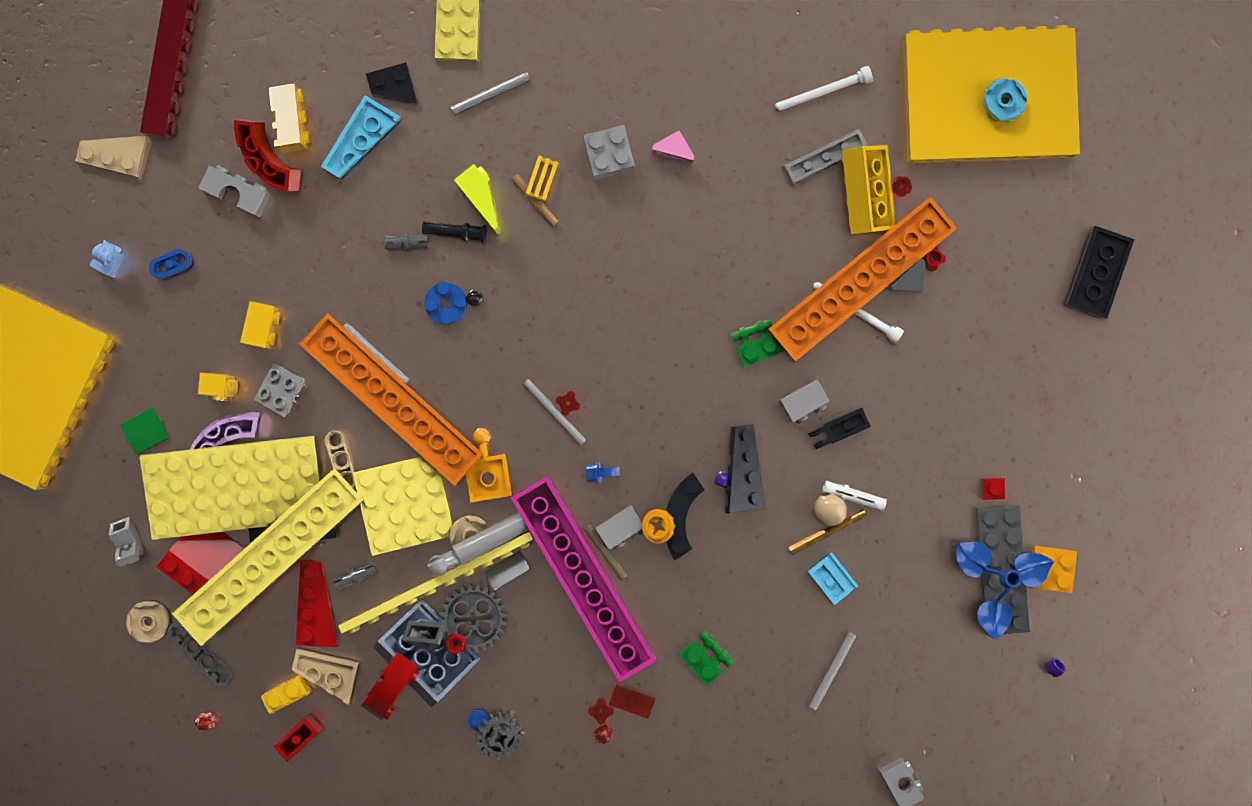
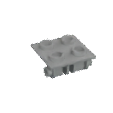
(279, 390)

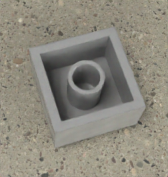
(609, 152)

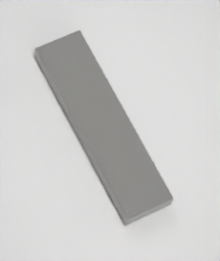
(823, 157)

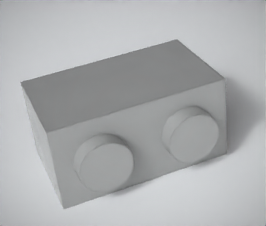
(804, 400)
(620, 527)

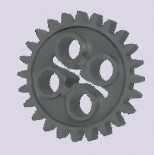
(471, 598)

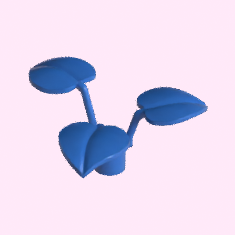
(1030, 571)

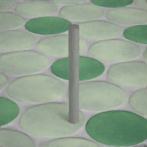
(490, 93)
(362, 340)
(554, 412)
(832, 671)

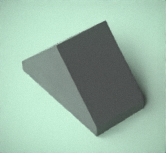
(911, 280)
(424, 634)

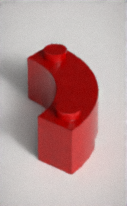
(260, 158)
(384, 694)

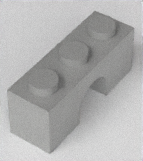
(252, 198)

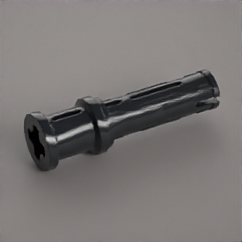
(465, 231)

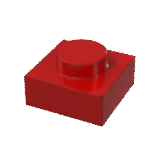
(993, 488)

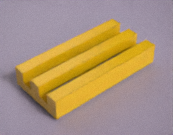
(546, 162)

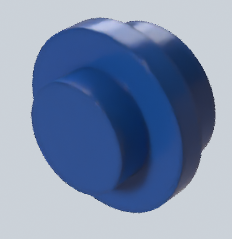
(475, 719)

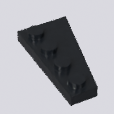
(745, 483)

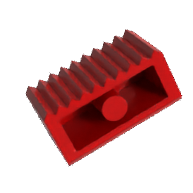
(298, 737)

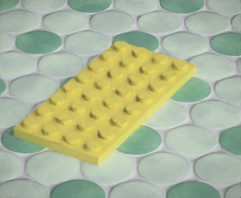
(226, 485)

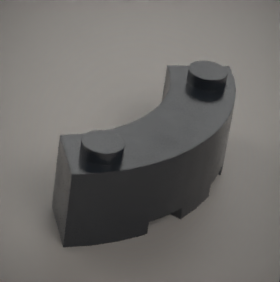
(678, 508)

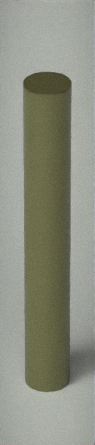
(605, 552)

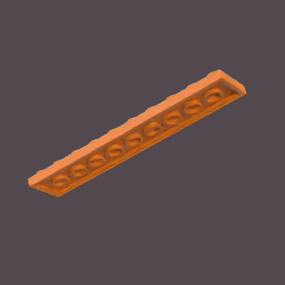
(862, 279)
(391, 399)

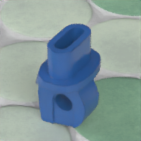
(596, 472)

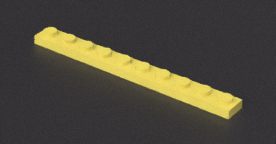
(429, 587)

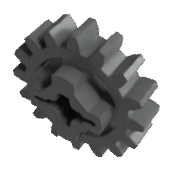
(507, 733)

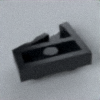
(392, 83)

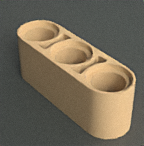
(336, 451)

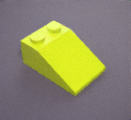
(478, 190)

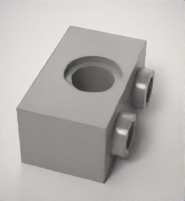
(893, 773)

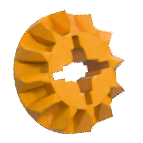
(649, 527)

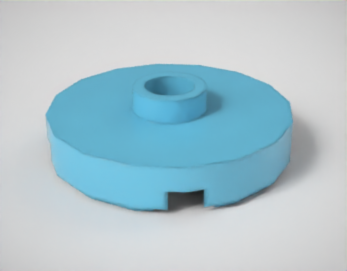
(1013, 92)

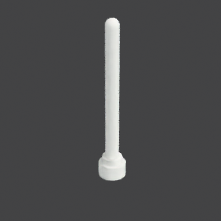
(862, 76)
(891, 332)

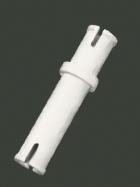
(878, 503)

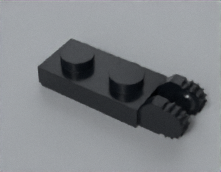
(842, 427)

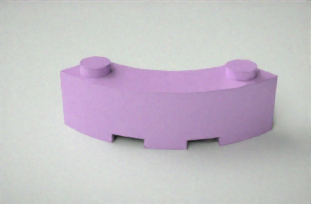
(226, 429)

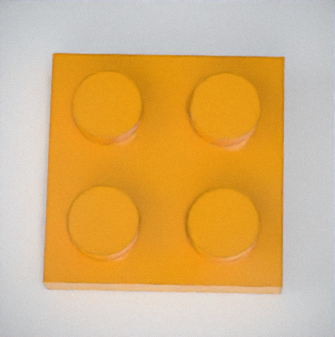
(1062, 571)

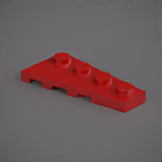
(314, 613)

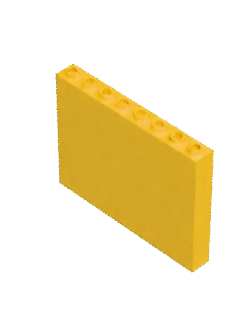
(947, 88)
(44, 382)

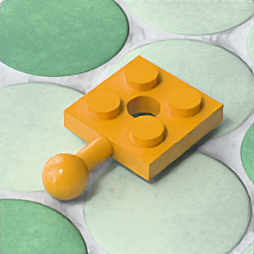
(494, 464)

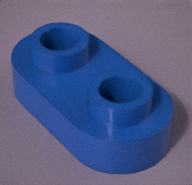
(171, 264)

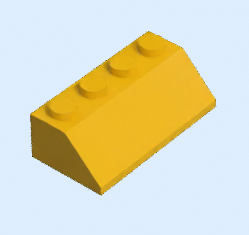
(868, 189)

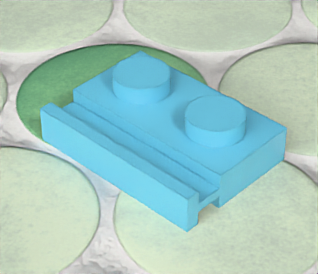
(832, 578)

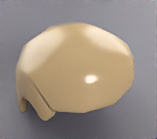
(830, 509)

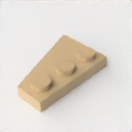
(114, 154)
(329, 672)

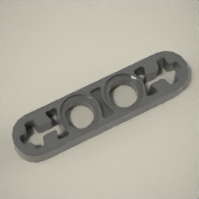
(197, 656)

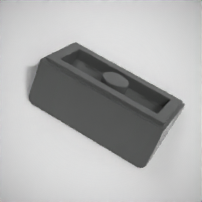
(507, 570)

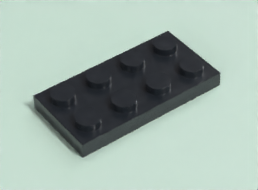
(1100, 272)

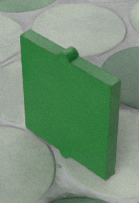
(144, 431)

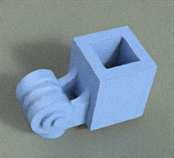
(107, 258)

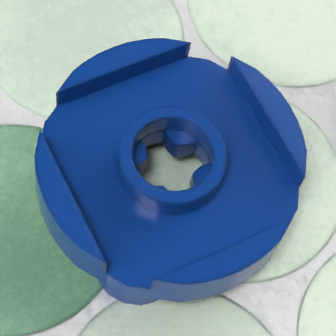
(457, 301)

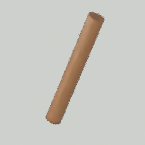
(538, 204)

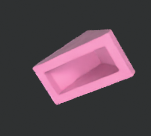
(674, 147)

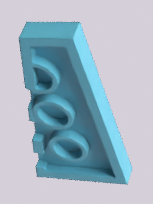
(360, 134)

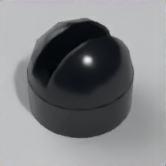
(475, 302)

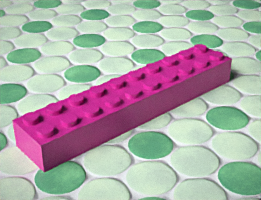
(583, 579)

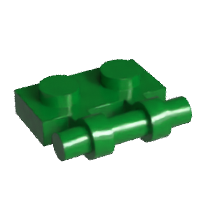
(759, 349)
(701, 663)

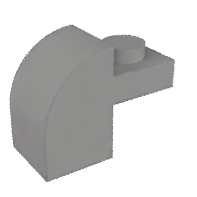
(126, 541)

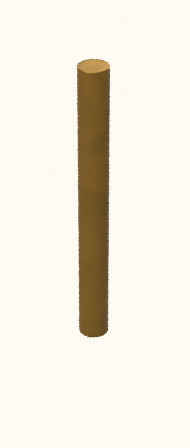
(827, 532)

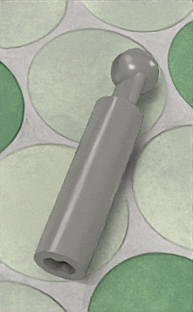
(478, 544)

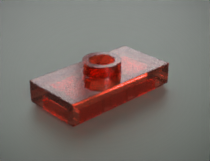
(632, 701)

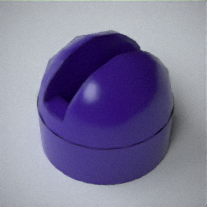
(722, 479)
(1056, 668)

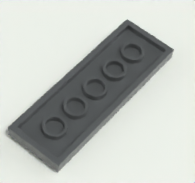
(1002, 533)

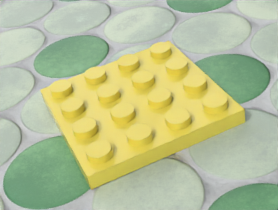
(402, 505)

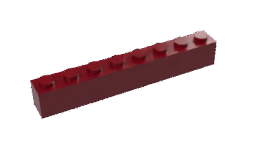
(167, 68)

